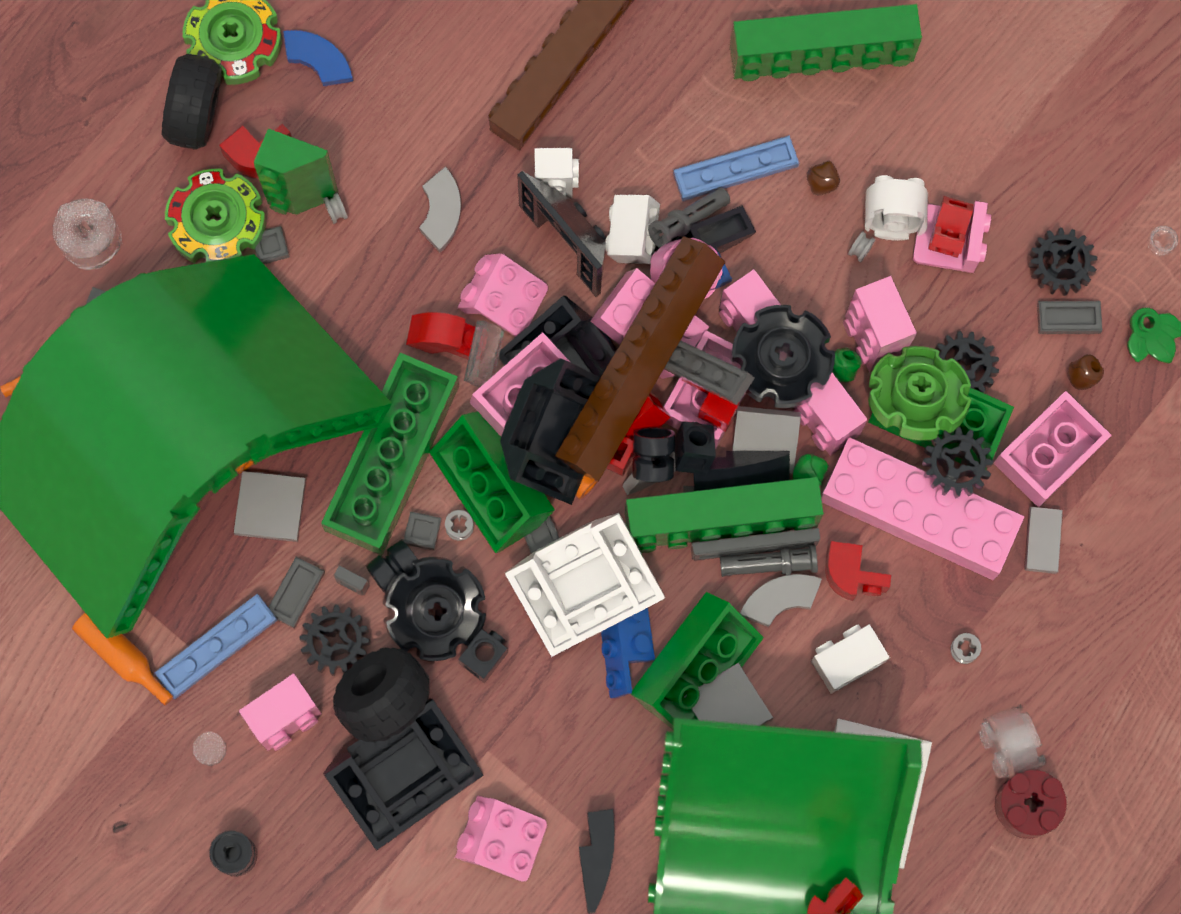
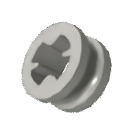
(335, 208)
(861, 246)
(468, 525)
(957, 653)

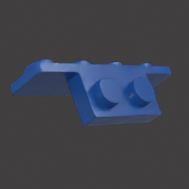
(624, 644)

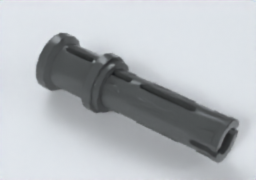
(669, 226)
(784, 561)

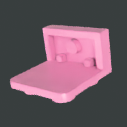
(973, 250)
(503, 293)
(501, 838)

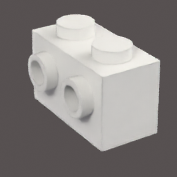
(557, 169)
(629, 228)
(849, 658)

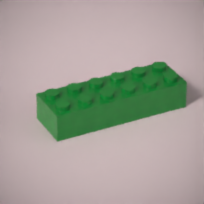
(825, 42)
(391, 455)
(723, 513)

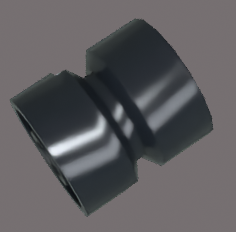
(653, 456)
(398, 558)
(233, 853)

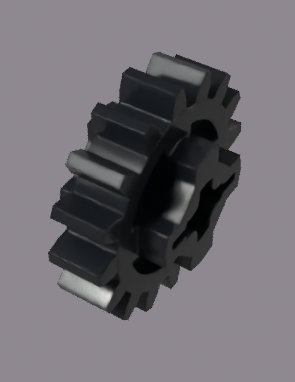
(1072, 270)
(977, 362)
(968, 466)
(328, 653)

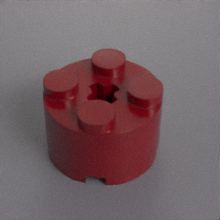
(1044, 791)

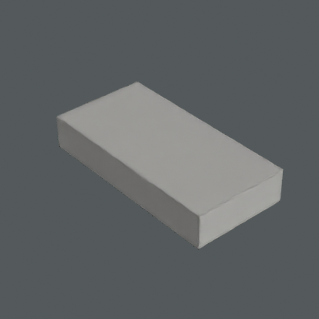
(1043, 540)

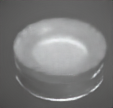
(209, 748)

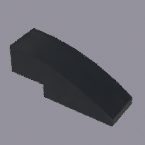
(722, 230)
(745, 468)
(597, 857)

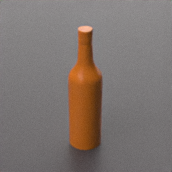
(121, 657)

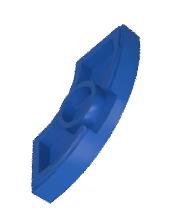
(319, 55)

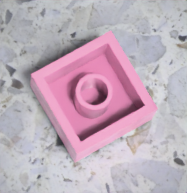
(281, 713)

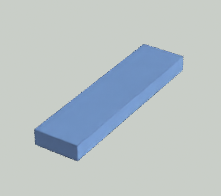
(736, 168)
(216, 646)

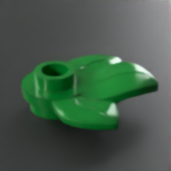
(1155, 340)

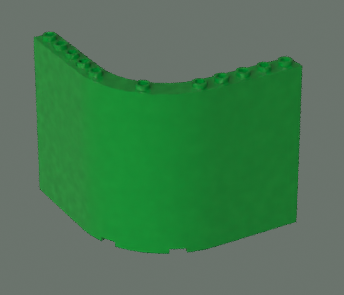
(152, 408)
(779, 817)

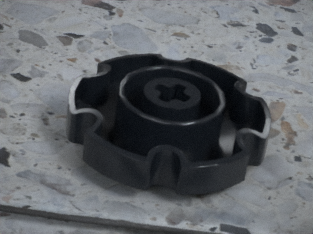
(806, 362)
(414, 593)

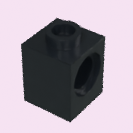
(694, 448)
(479, 668)

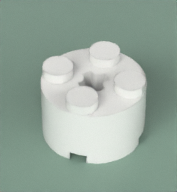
(896, 207)

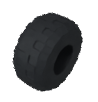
(191, 101)
(381, 694)

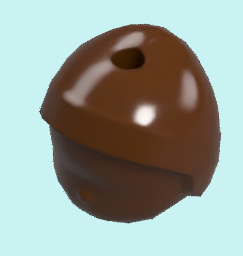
(823, 178)
(1085, 372)

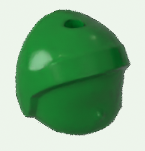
(846, 364)
(809, 467)

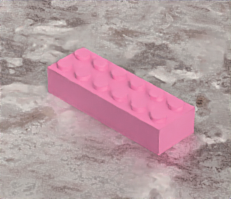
(831, 411)
(905, 505)

